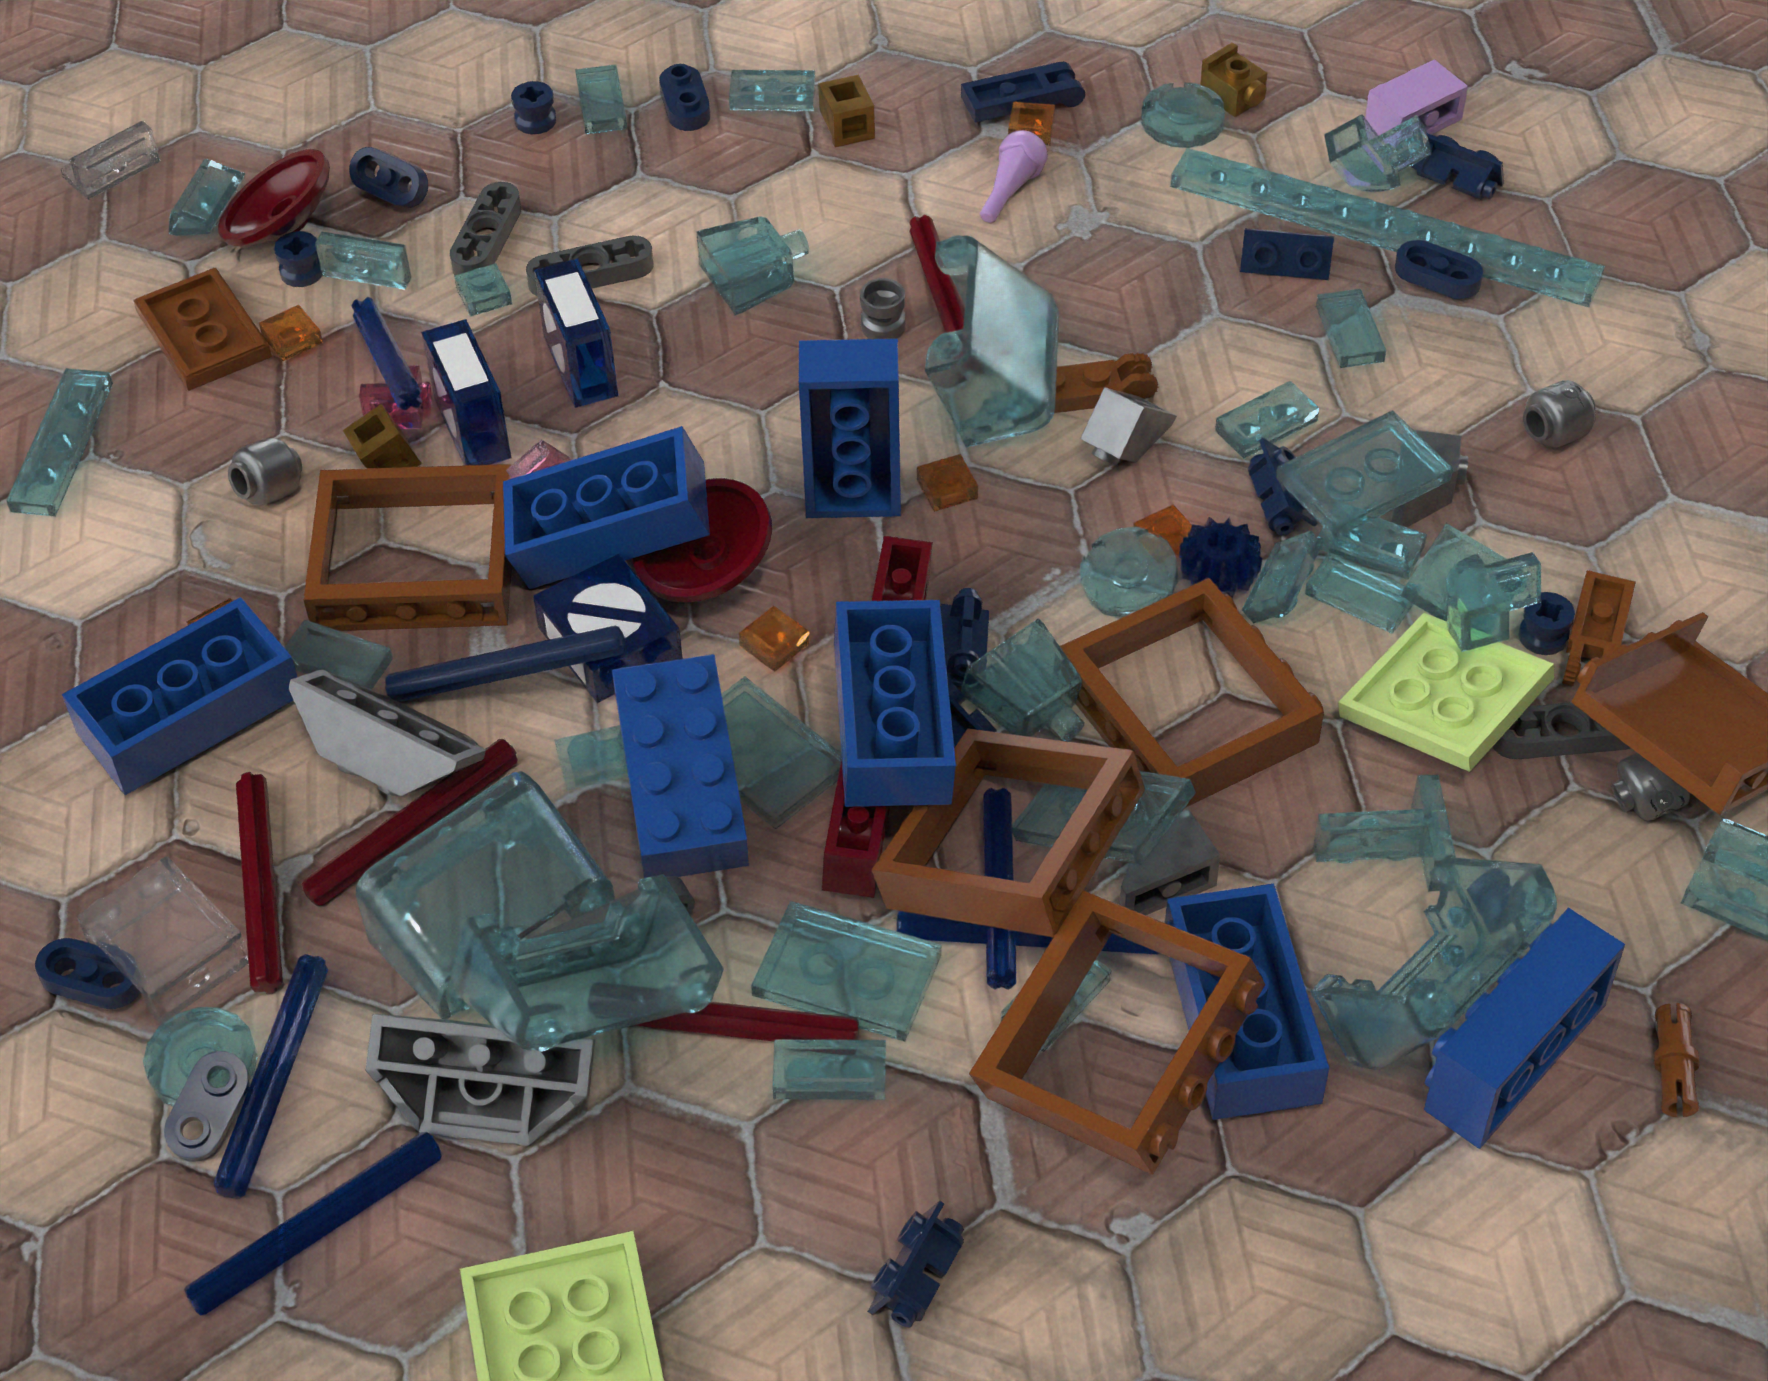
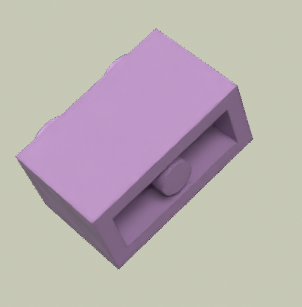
(1423, 91)

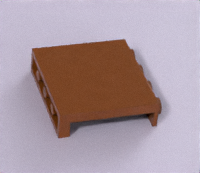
(1683, 713)

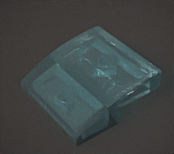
(1733, 879)

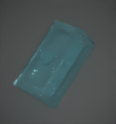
(204, 199)

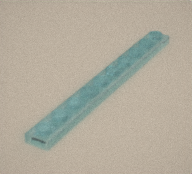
(1384, 225)

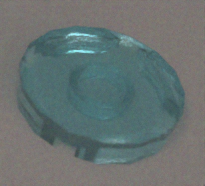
(1183, 115)
(1128, 571)
(186, 1039)

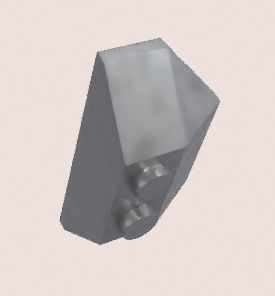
(379, 735)
(475, 1079)

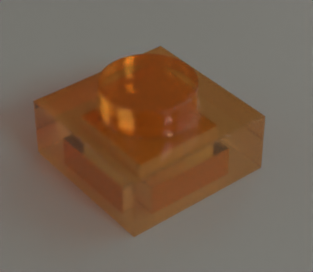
(1033, 118)
(290, 332)
(947, 482)
(1168, 524)
(774, 638)

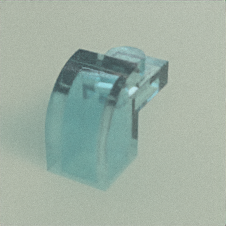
(1373, 160)
(1484, 594)

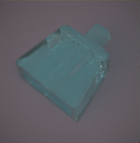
(749, 260)
(1027, 685)

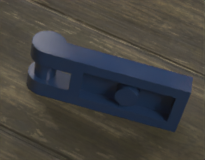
(1041, 85)

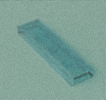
(59, 442)

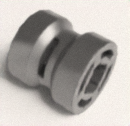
(882, 309)

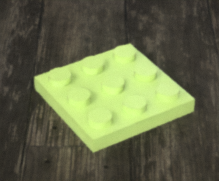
(1443, 697)
(563, 1315)

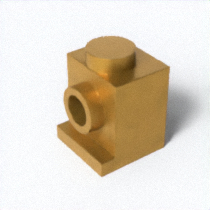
(1234, 79)
(847, 110)
(380, 441)

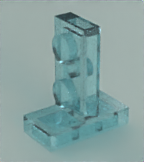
(1392, 833)

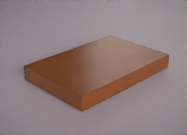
(202, 328)

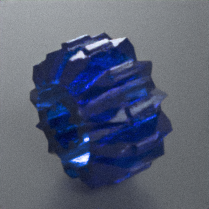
(1222, 554)

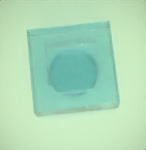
(483, 289)

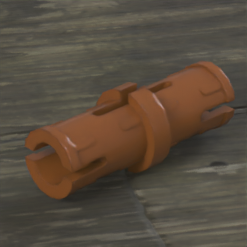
(1676, 1060)

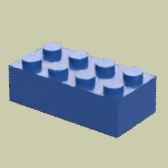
(850, 427)
(605, 506)
(181, 695)
(893, 703)
(680, 767)
(1521, 1027)
(1278, 1047)

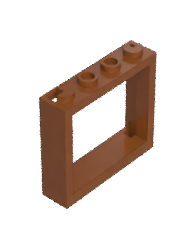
(415, 602)
(1232, 761)
(1030, 907)
(1051, 988)

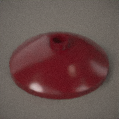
(276, 200)
(718, 562)

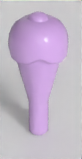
(1020, 158)

